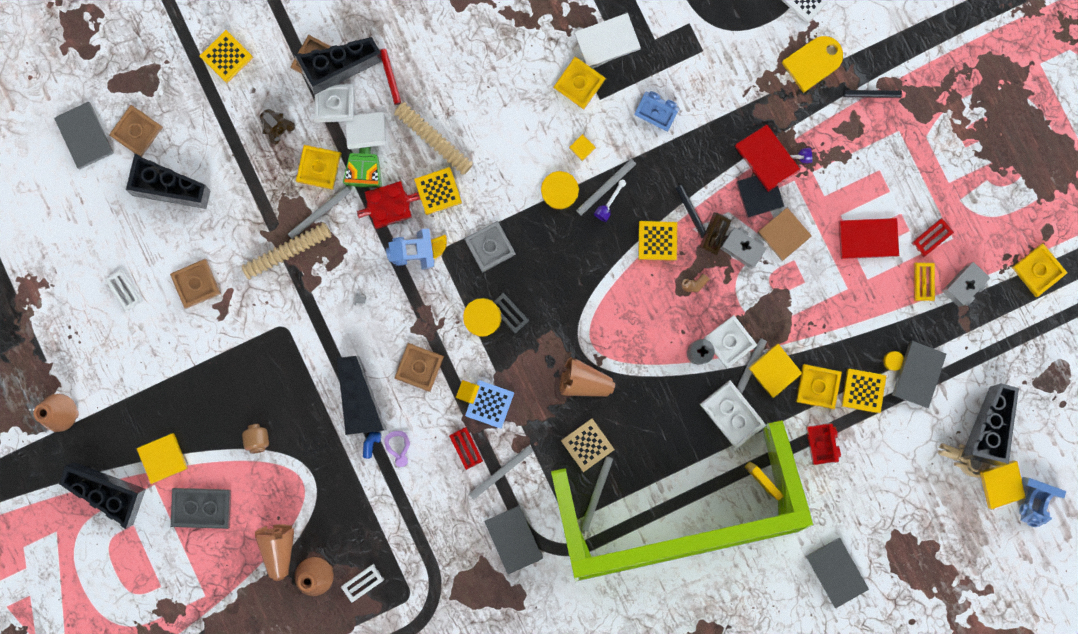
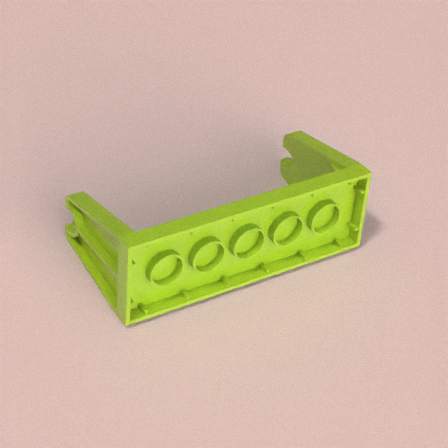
(792, 518)

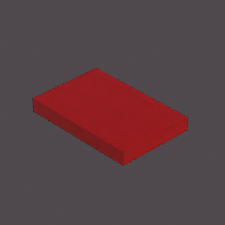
(767, 158)
(869, 238)

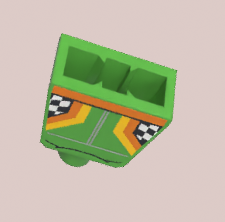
(363, 169)

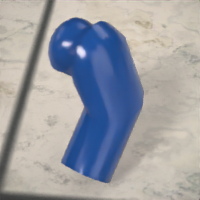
(368, 444)

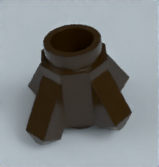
(275, 125)

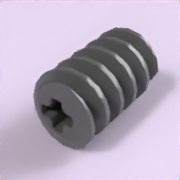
(705, 346)

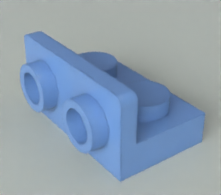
(657, 111)

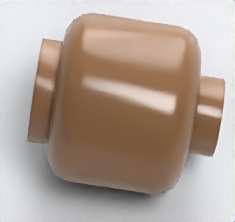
(255, 439)

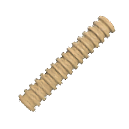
(433, 138)
(286, 250)

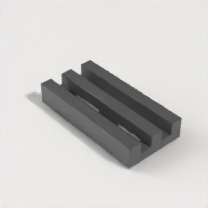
(520, 325)

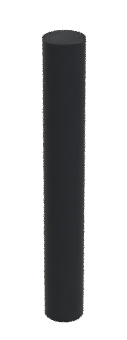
(872, 93)
(691, 211)

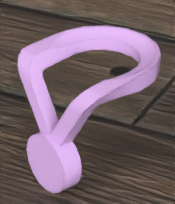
(401, 460)

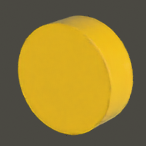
(893, 360)

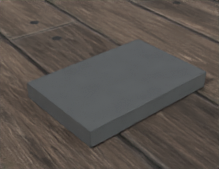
(83, 135)
(919, 374)
(200, 508)
(513, 539)
(837, 572)

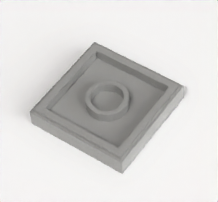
(490, 246)

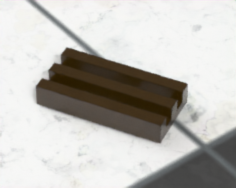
(712, 233)

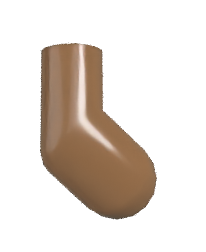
(694, 286)

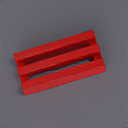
(921, 247)
(459, 434)

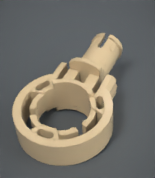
(956, 454)

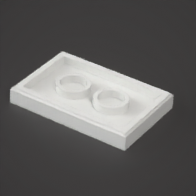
(607, 40)
(733, 414)

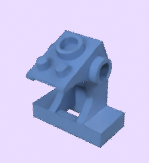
(398, 255)
(1045, 493)

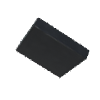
(756, 198)

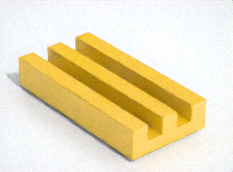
(924, 281)

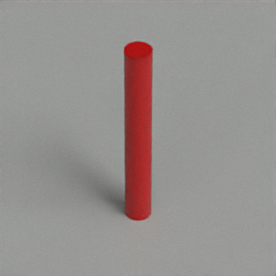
(390, 77)

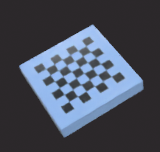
(490, 404)

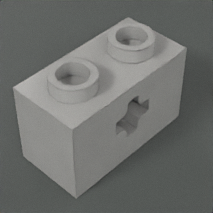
(734, 249)
(956, 288)

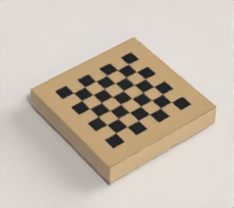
(587, 445)

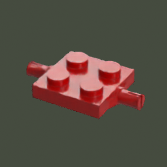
(388, 204)

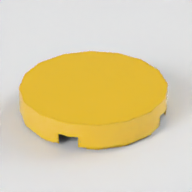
(559, 190)
(482, 317)

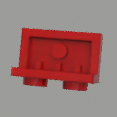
(823, 443)

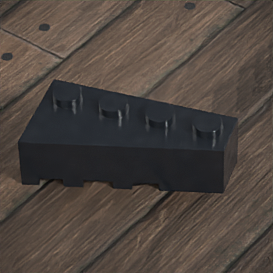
(337, 63)
(163, 184)
(357, 397)
(994, 426)
(107, 493)

